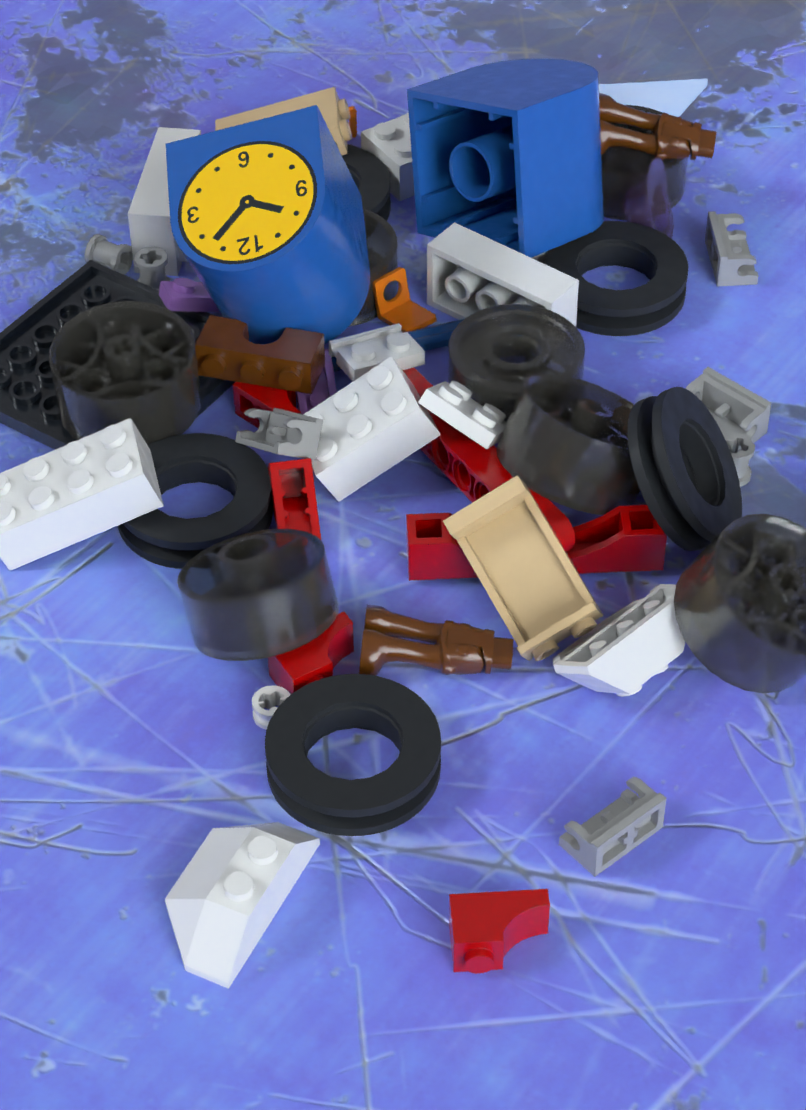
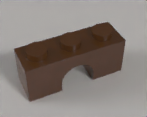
(286, 364)

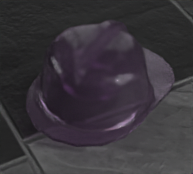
(649, 202)

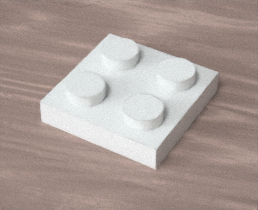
(455, 407)

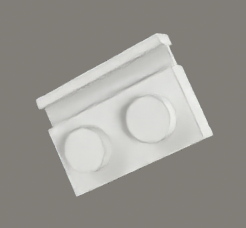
(368, 349)

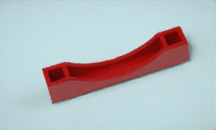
(616, 542)

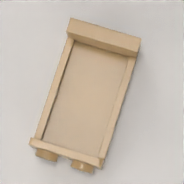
(331, 107)
(524, 569)

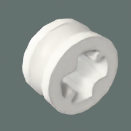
(267, 698)

